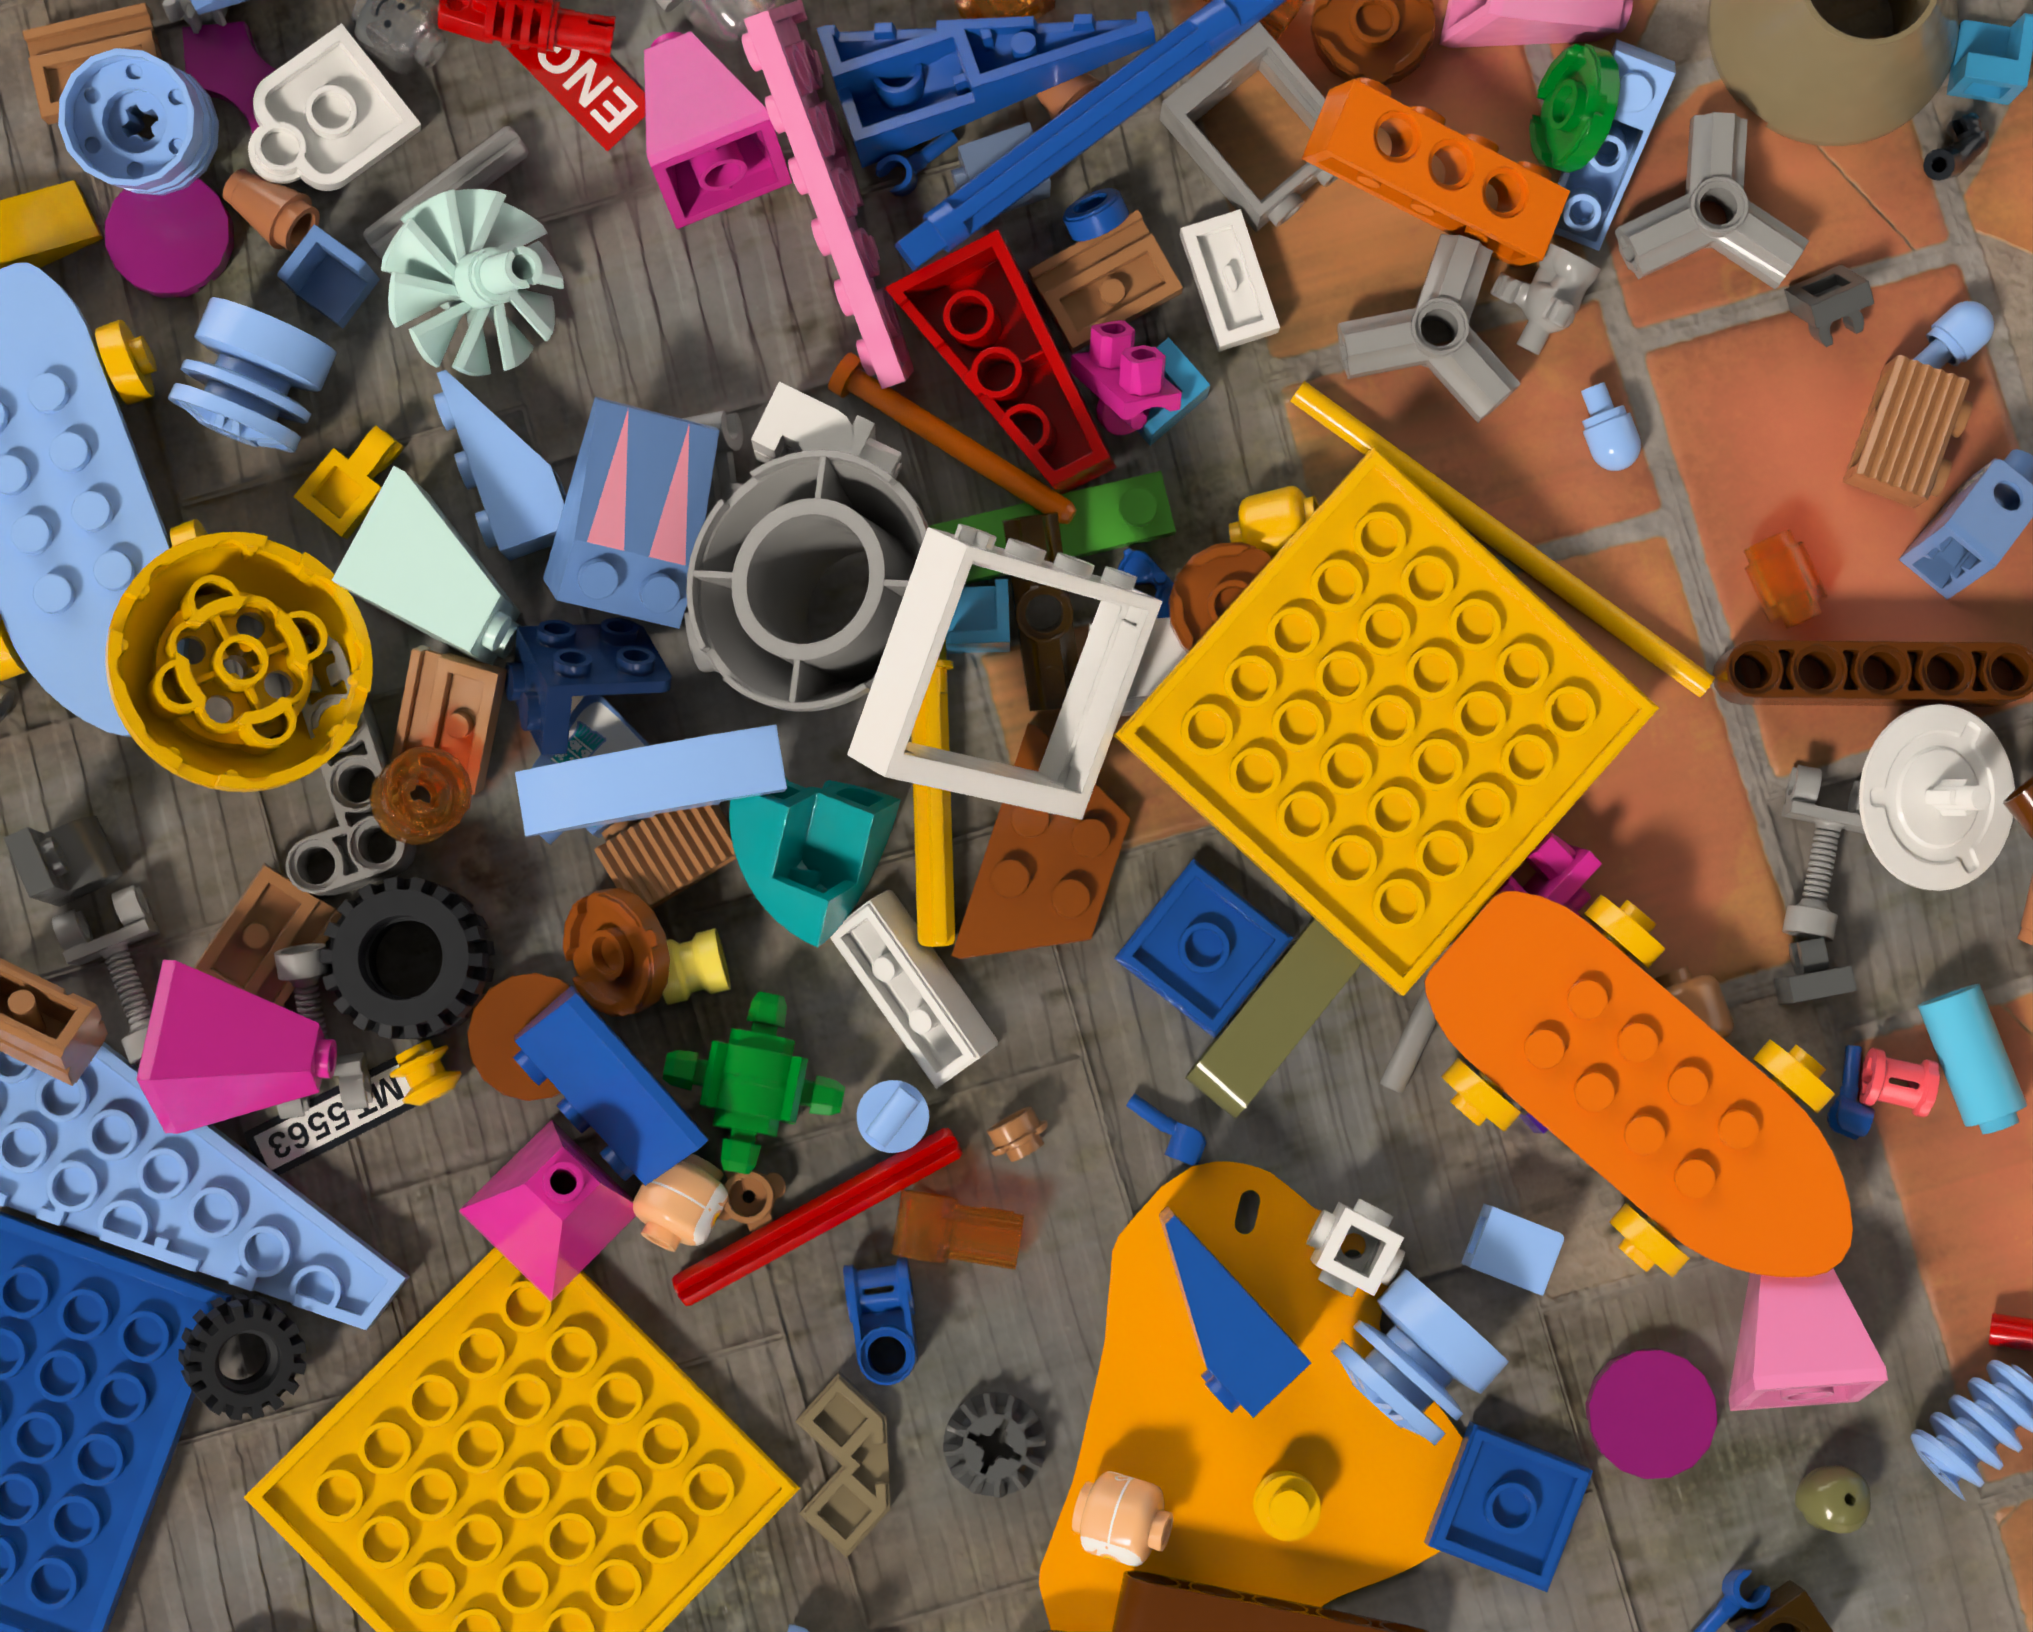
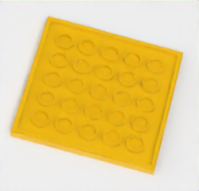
(1386, 721)
(522, 1472)

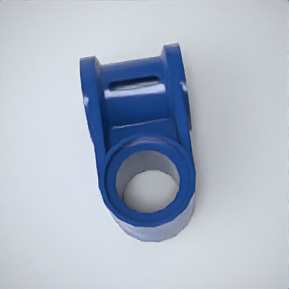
(882, 1315)

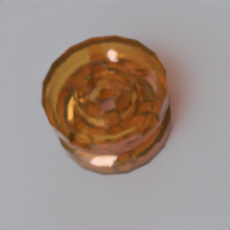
(418, 820)

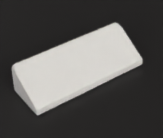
(913, 988)

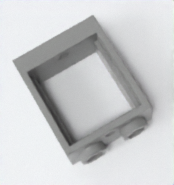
(1214, 82)

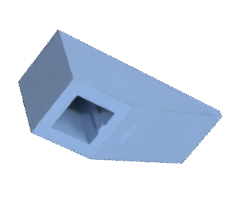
(1603, 180)
(514, 482)

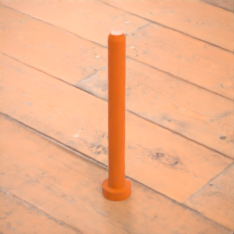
(851, 378)

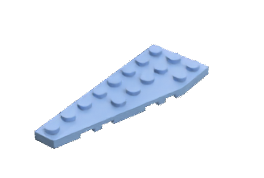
(190, 1198)

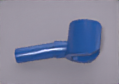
(915, 162)
(1846, 1114)
(1185, 1142)
(1733, 1601)

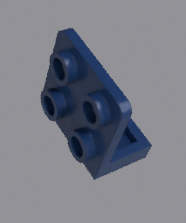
(578, 660)

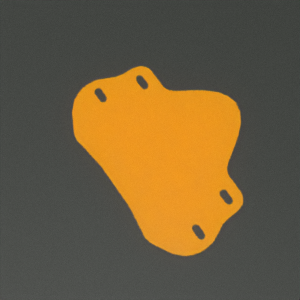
(1167, 1428)

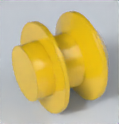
(425, 1073)
(1286, 1505)

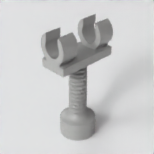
(1811, 916)
(80, 948)
(303, 969)

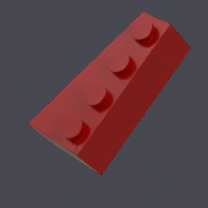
(999, 345)

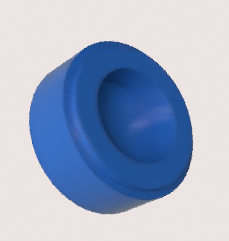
(1095, 214)

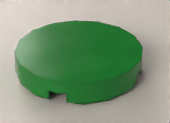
(1577, 107)

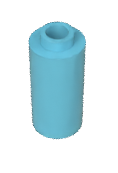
(1973, 1059)

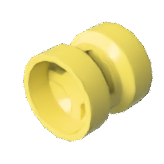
(696, 967)

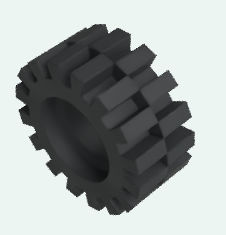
(262, 1388)

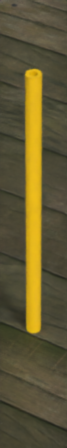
(1509, 543)

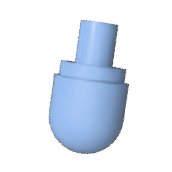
(1958, 335)
(1609, 430)

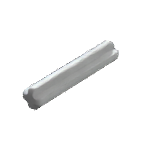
(472, 171)

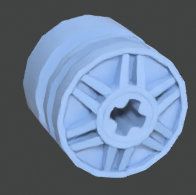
(104, 112)
(252, 375)
(1419, 1357)

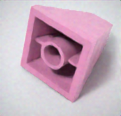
(1531, 21)
(1802, 1346)

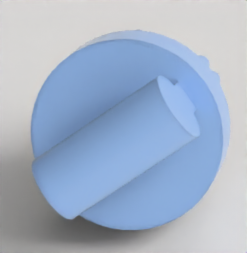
(892, 1116)

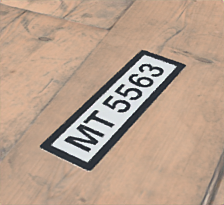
(293, 1141)

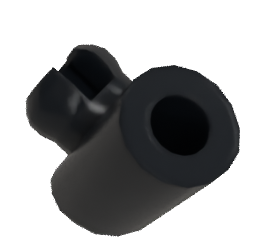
(1968, 143)

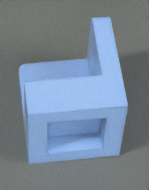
(1513, 1249)

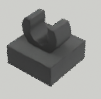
(1828, 298)
(1813, 974)

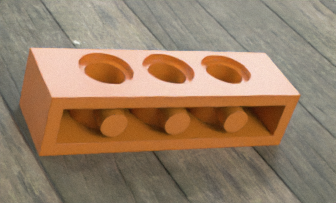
(1348, 148)

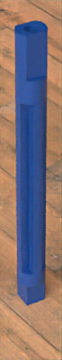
(1081, 126)

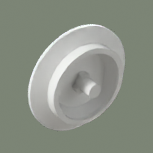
(1936, 797)

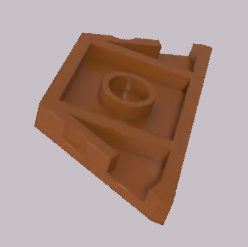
(1042, 872)

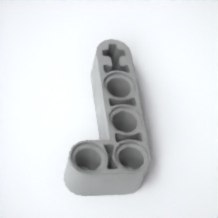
(356, 821)

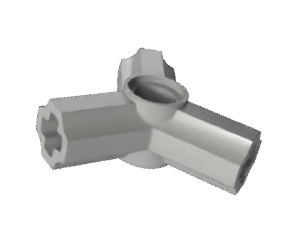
(1715, 175)
(1447, 296)

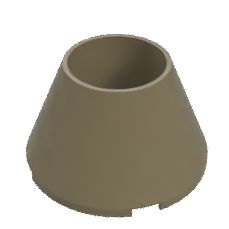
(1824, 82)

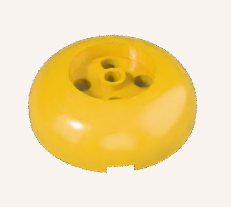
(199, 595)

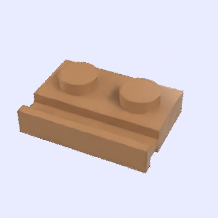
(64, 46)
(1105, 280)
(451, 707)
(265, 920)

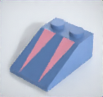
(633, 513)

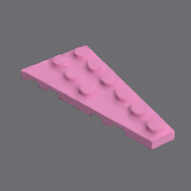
(826, 173)

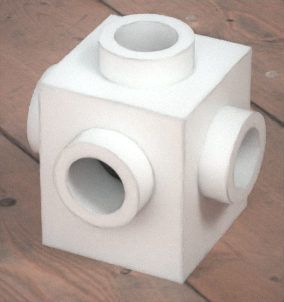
(1366, 1271)

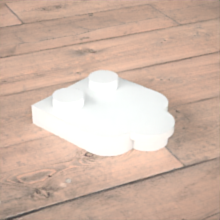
(326, 116)

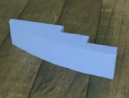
(650, 780)

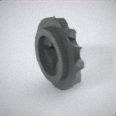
(982, 1416)

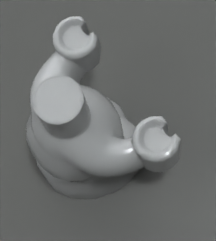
(1551, 297)

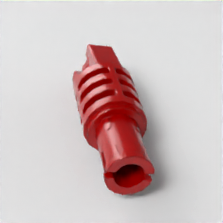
(528, 24)

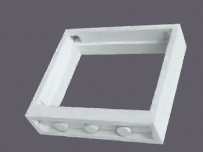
(1090, 705)

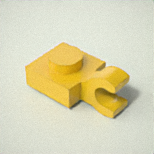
(345, 487)

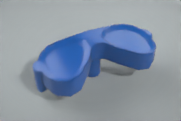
(1148, 572)

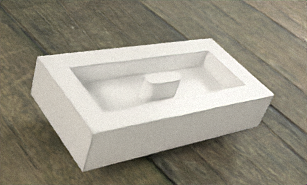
(1229, 280)

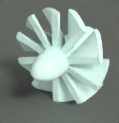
(470, 259)

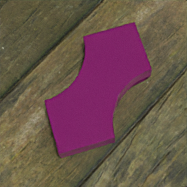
(226, 64)

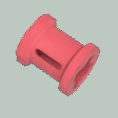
(1921, 1079)

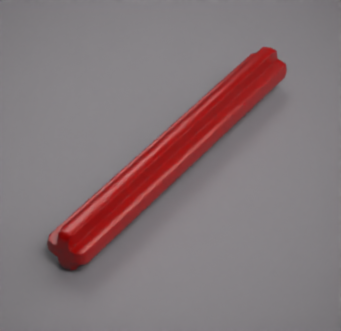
(816, 1217)

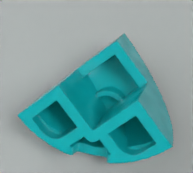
(811, 851)

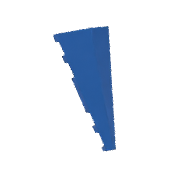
(928, 81)

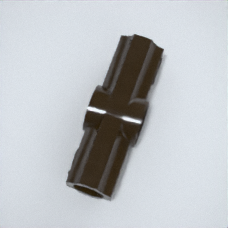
(1047, 653)

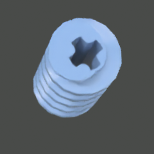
(1978, 1426)

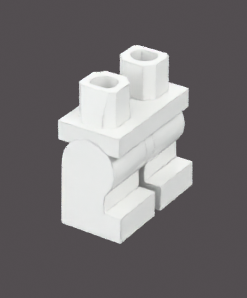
(801, 423)

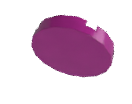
(170, 240)
(1651, 1413)

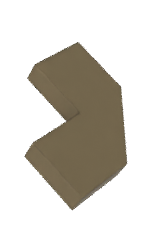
(857, 1437)

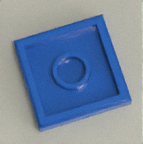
(1203, 948)
(1508, 1506)

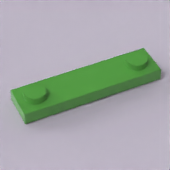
(1105, 519)

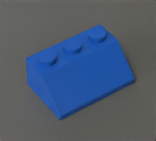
(607, 1089)

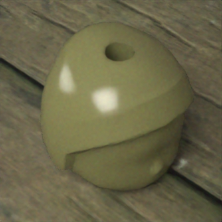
(1834, 1499)

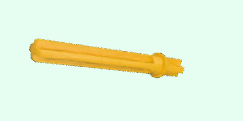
(934, 821)

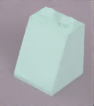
(426, 574)

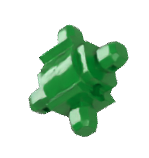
(753, 1082)

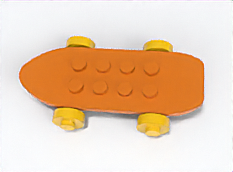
(1641, 1088)

